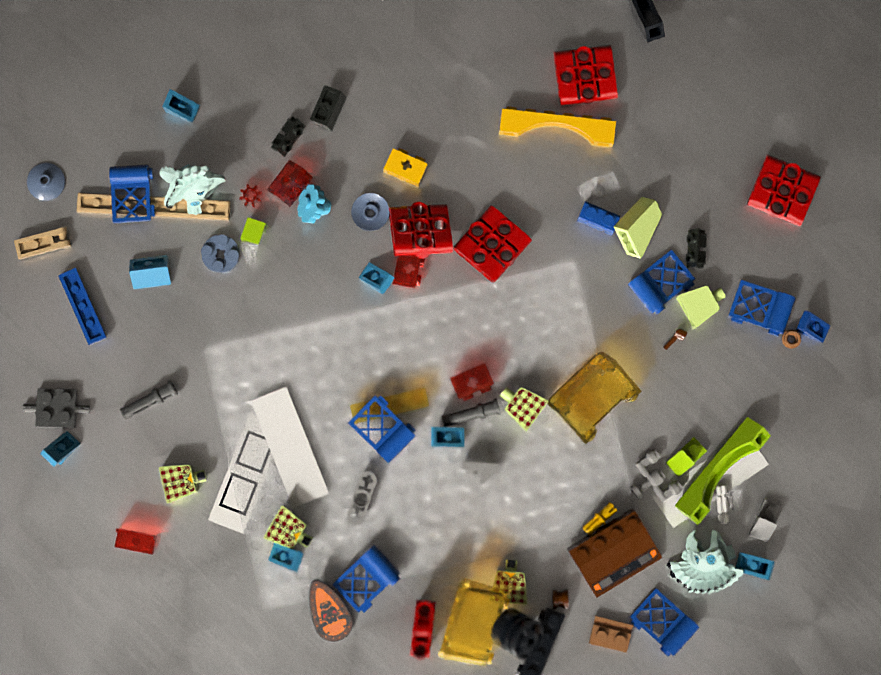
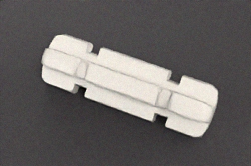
(722, 504)

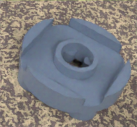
(218, 264)

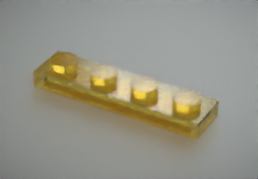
(397, 404)

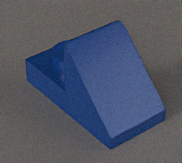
(813, 326)

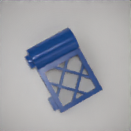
(131, 177)
(648, 290)
(777, 313)
(394, 440)
(379, 568)
(676, 634)

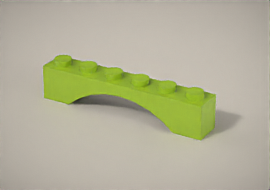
(745, 440)

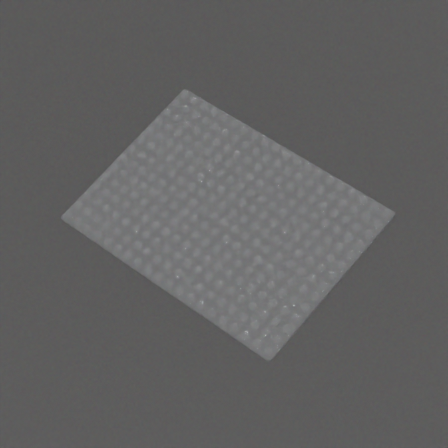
(424, 505)

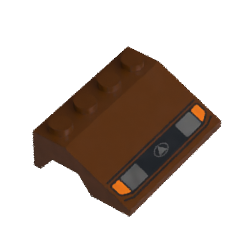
(614, 552)

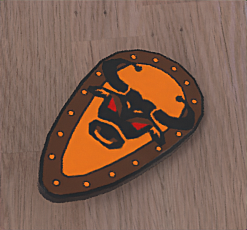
(329, 612)

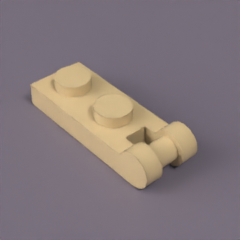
(41, 243)

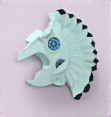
(191, 184)
(705, 569)

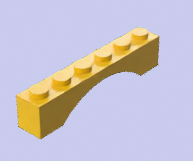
(597, 131)

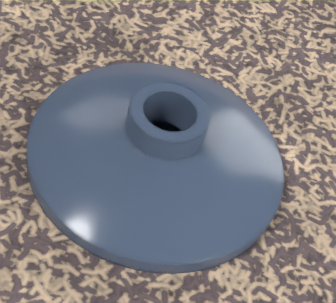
(52, 188)
(368, 202)

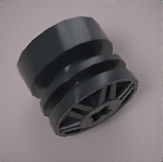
(517, 633)

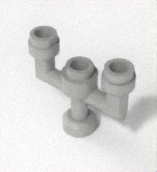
(654, 479)

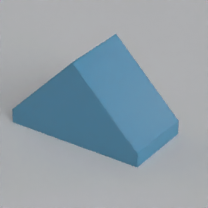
(180, 106)

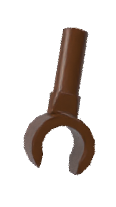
(680, 334)

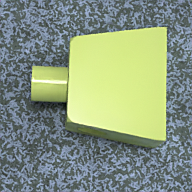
(700, 304)

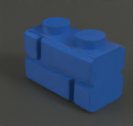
(598, 218)

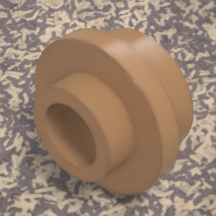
(797, 339)

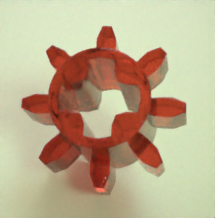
(255, 198)

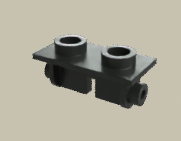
(293, 129)
(695, 258)

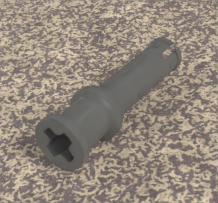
(157, 396)
(480, 411)

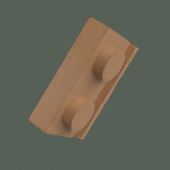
(610, 634)

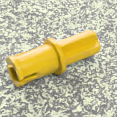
(599, 518)

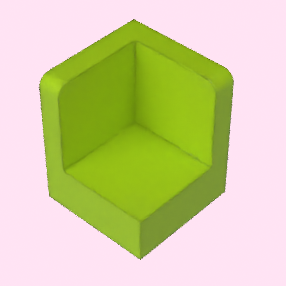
(253, 231)

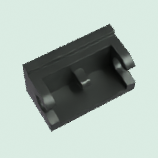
(328, 107)

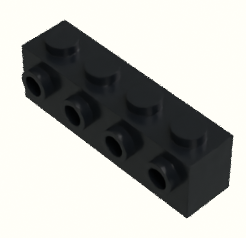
(551, 622)

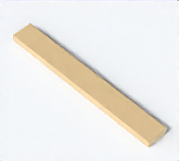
(103, 205)

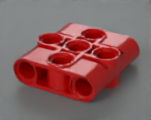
(603, 60)
(796, 210)
(428, 222)
(471, 245)
(422, 628)

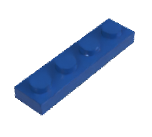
(82, 306)

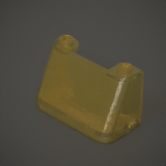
(592, 395)
(471, 622)

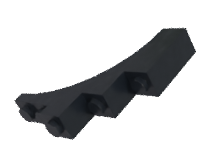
(647, 19)

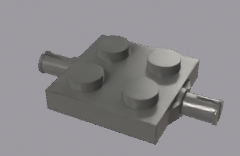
(56, 408)

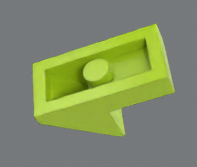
(686, 457)

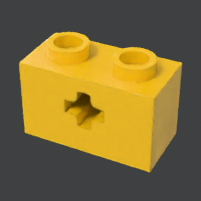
(411, 175)

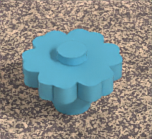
(313, 204)

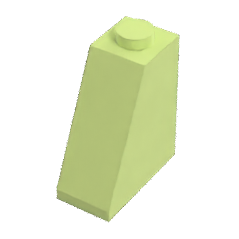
(638, 226)

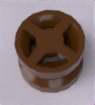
(560, 599)

